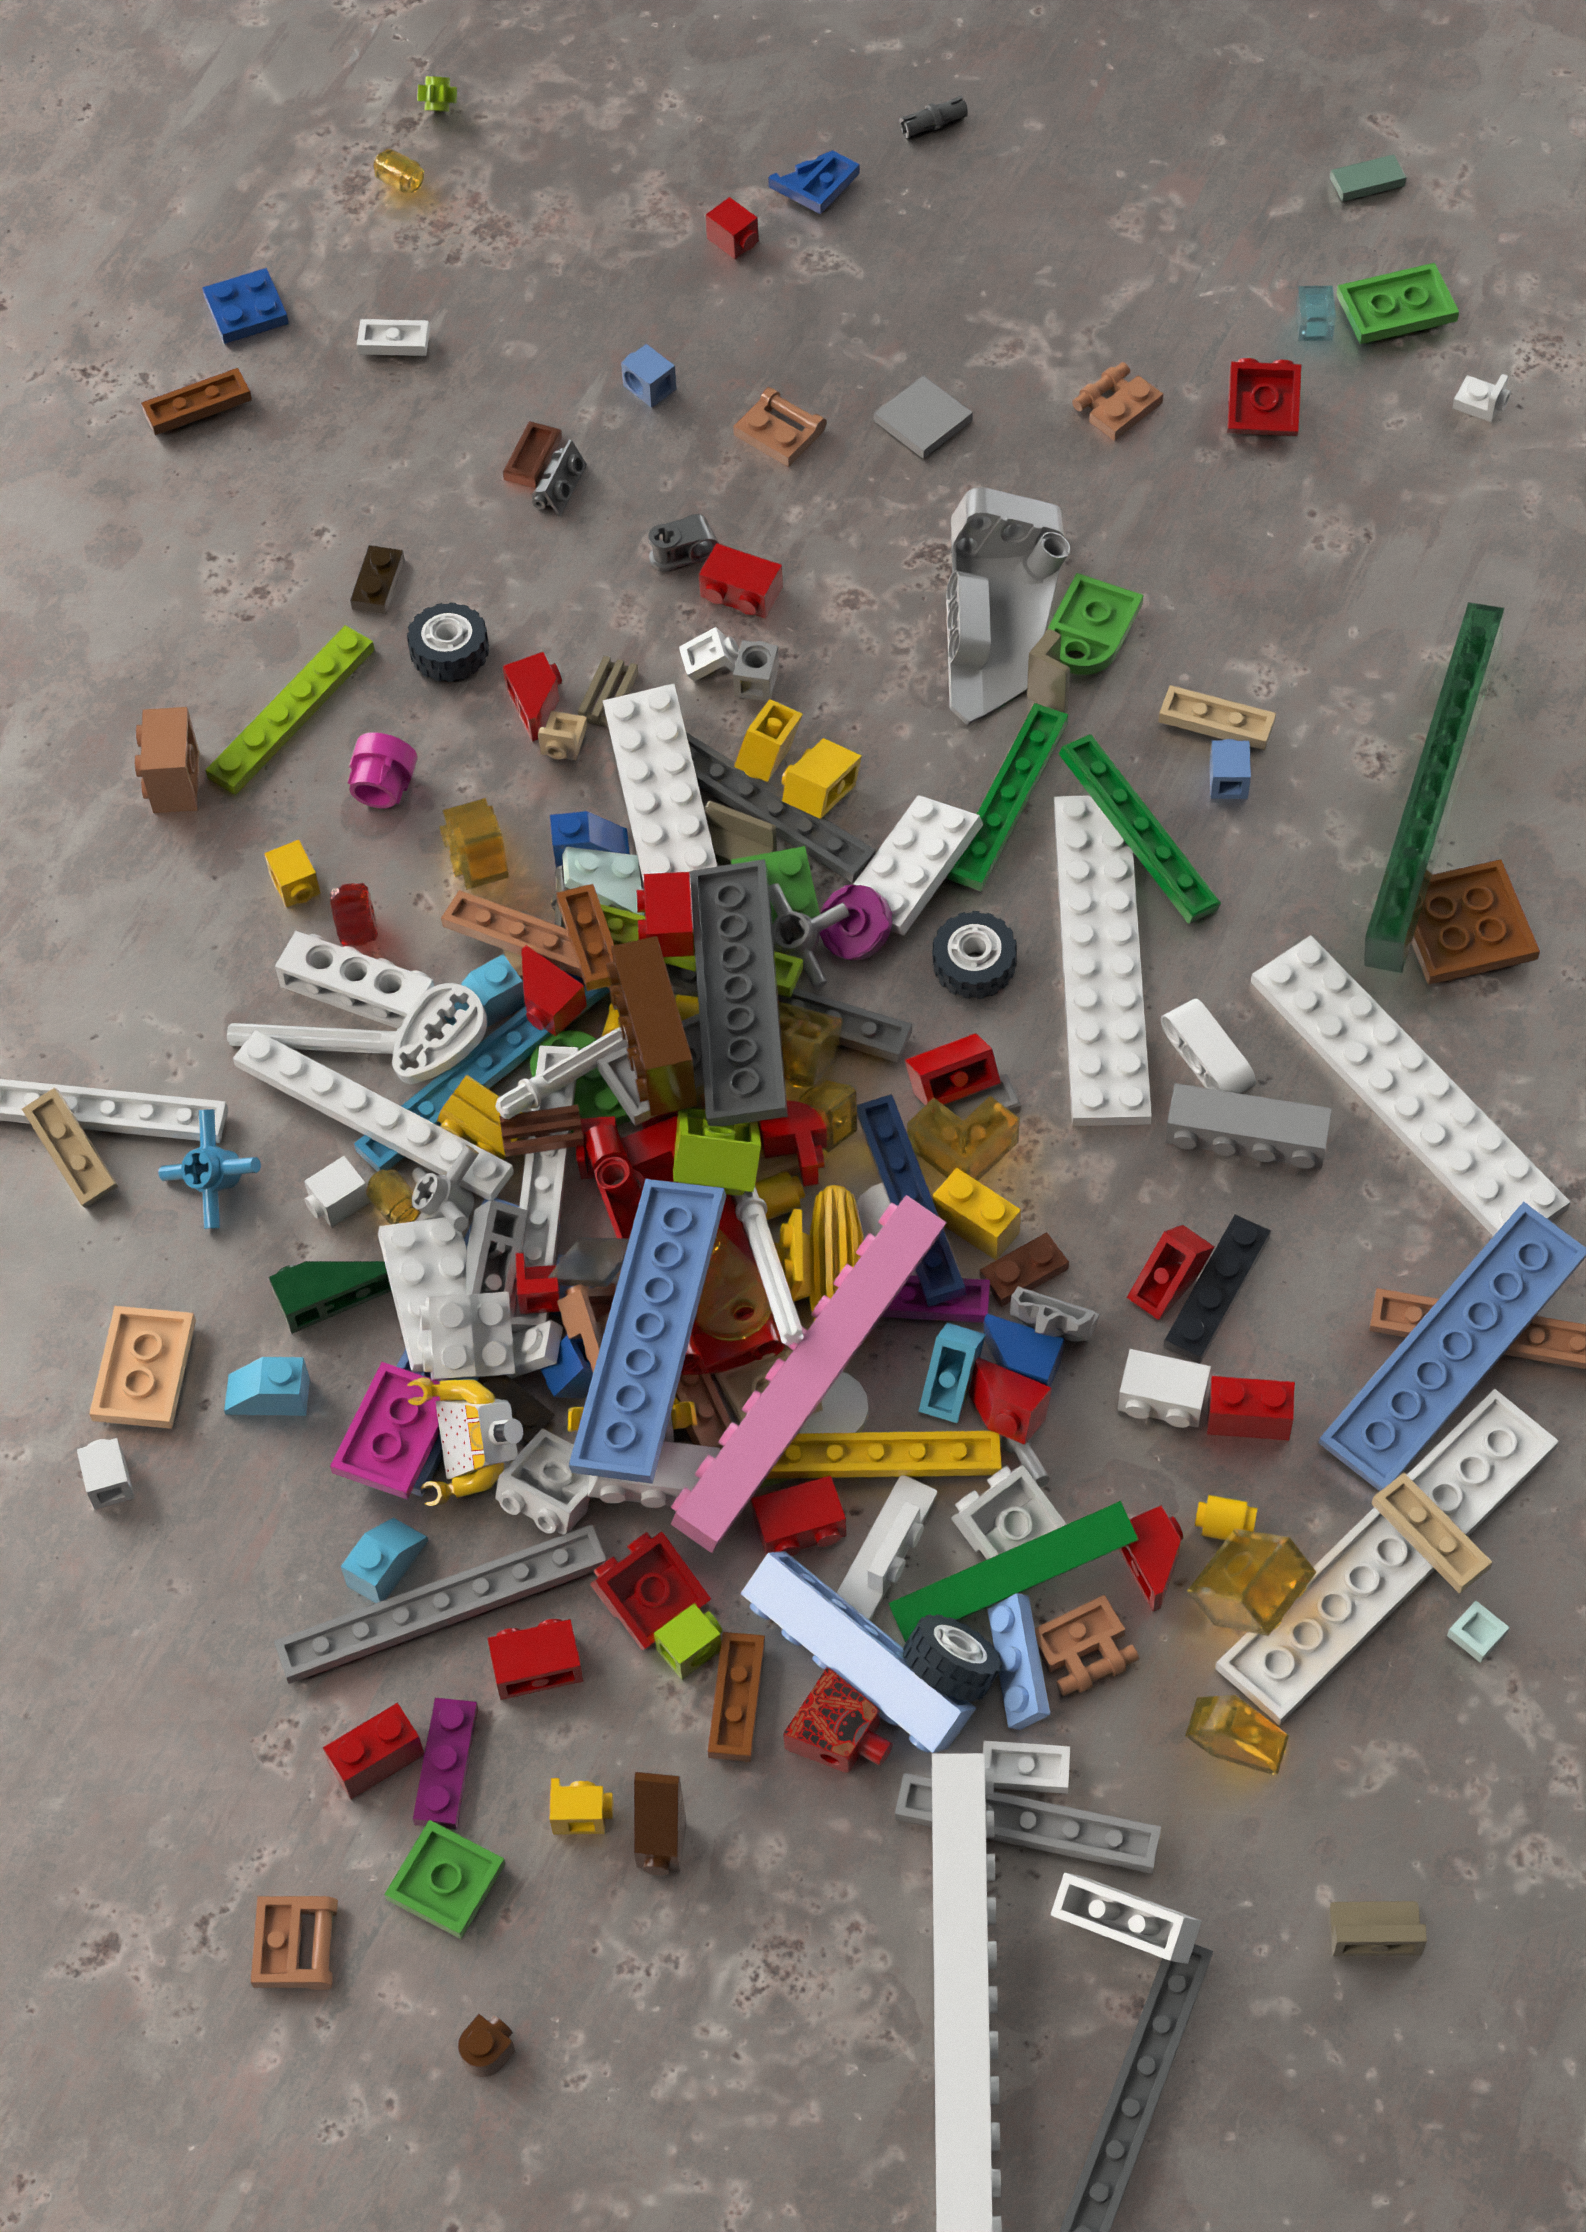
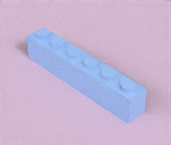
(854, 1650)

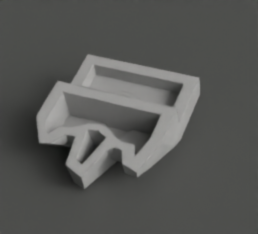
(1052, 1315)

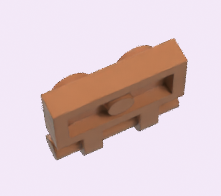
(1125, 407)
(1078, 1634)

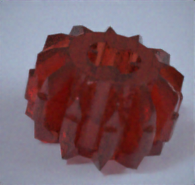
(353, 914)

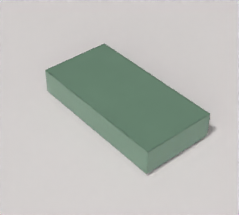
(1368, 177)

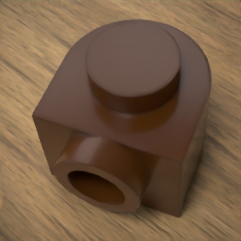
(485, 2046)

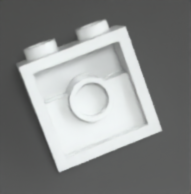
(467, 1335)
(543, 1485)
(1006, 1513)

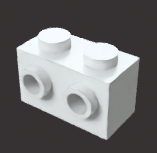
(1163, 1389)

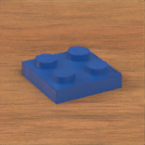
(245, 305)

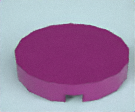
(865, 928)

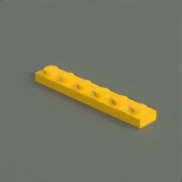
(890, 1454)

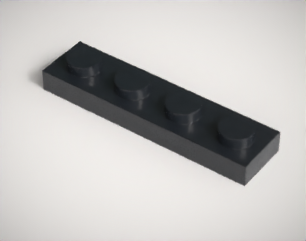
(1217, 1289)

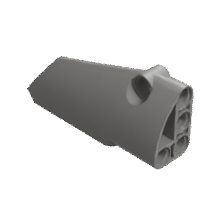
(998, 595)

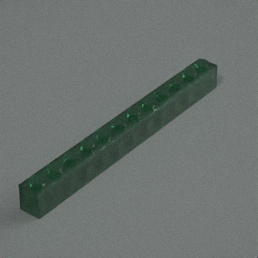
(1434, 789)

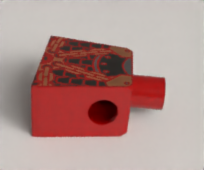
(836, 1726)

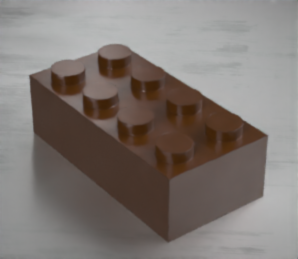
(651, 1026)

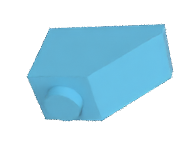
(497, 988)
(951, 1372)
(269, 1388)
(382, 1559)

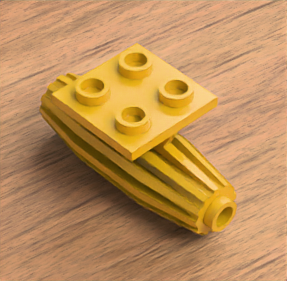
(817, 1259)

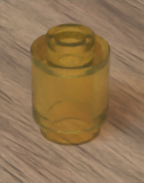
(398, 171)
(392, 1197)

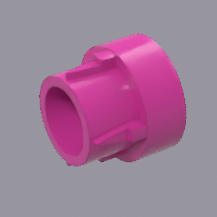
(380, 769)

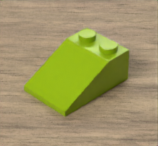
(716, 1154)

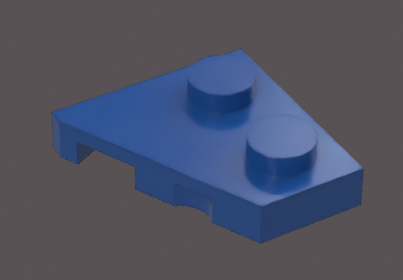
(817, 181)

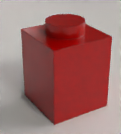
(732, 228)

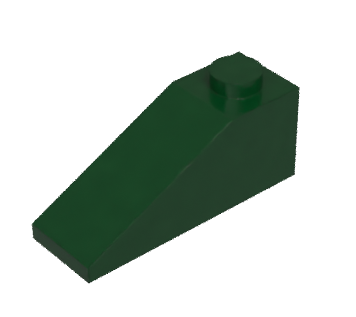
(326, 1288)

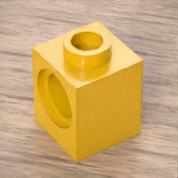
(292, 873)

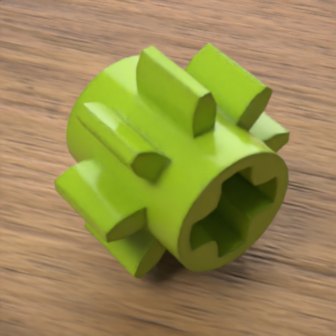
(437, 93)

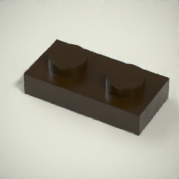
(377, 579)
(524, 1406)

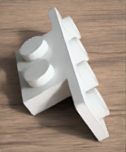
(887, 1544)

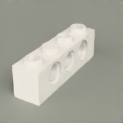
(335, 985)

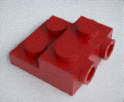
(1264, 397)
(648, 1587)

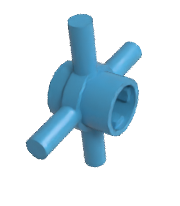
(210, 1169)

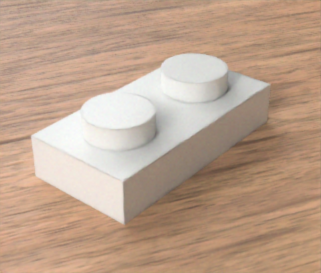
(393, 337)
(536, 1347)
(1028, 1766)

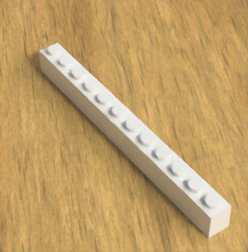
(963, 1996)

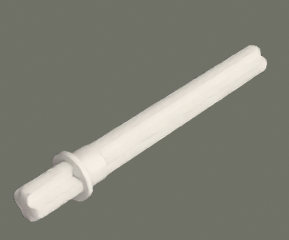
(319, 1038)
(532, 1091)
(752, 1212)

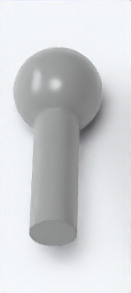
(1027, 1458)

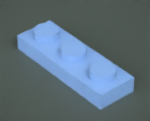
(1021, 1664)

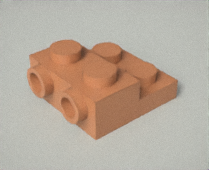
(586, 1316)

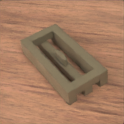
(630, 674)

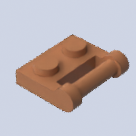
(774, 435)
(279, 1941)

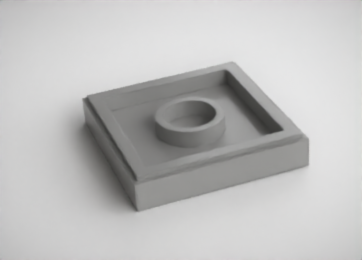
(923, 416)

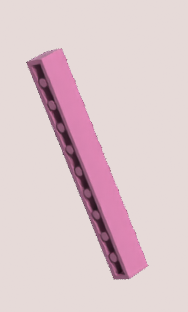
(807, 1374)

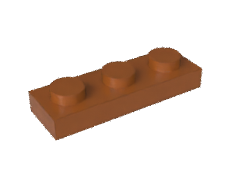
(196, 401)
(587, 934)
(736, 1696)

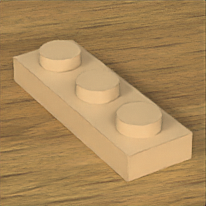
(1216, 717)
(69, 1147)
(1431, 1533)

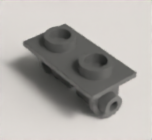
(562, 477)

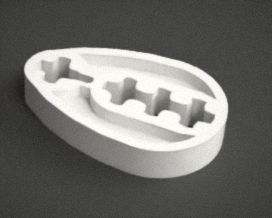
(426, 1016)

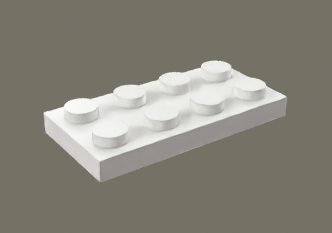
(919, 857)
(421, 1262)

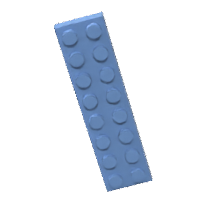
(648, 1332)
(1453, 1347)

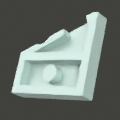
(612, 874)

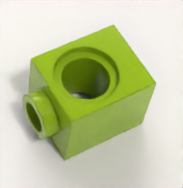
(689, 1640)

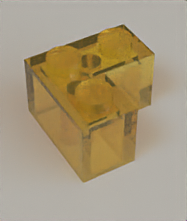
(474, 843)
(808, 1043)
(969, 1144)

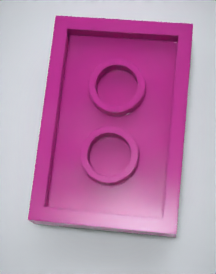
(388, 1434)

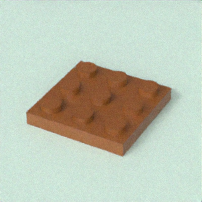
(1472, 924)

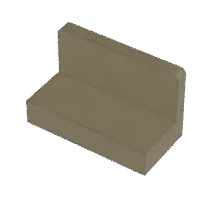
(1048, 677)
(738, 834)
(1377, 1928)

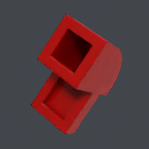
(798, 1133)

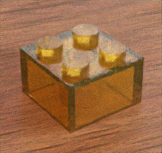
(1252, 1581)

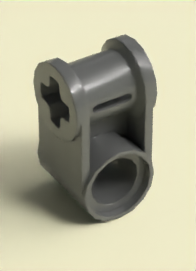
(684, 540)

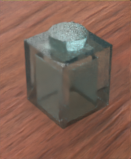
(1315, 313)

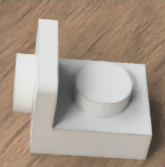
(1482, 398)
(709, 653)

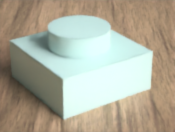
(1478, 1631)

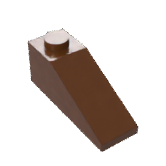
(658, 1823)

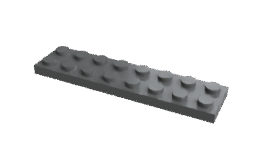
(737, 994)

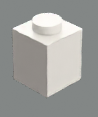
(336, 1192)
(105, 1473)

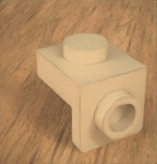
(562, 735)

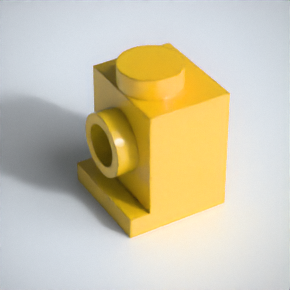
(579, 1808)

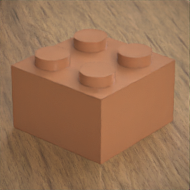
(168, 760)

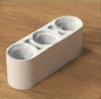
(1207, 1048)

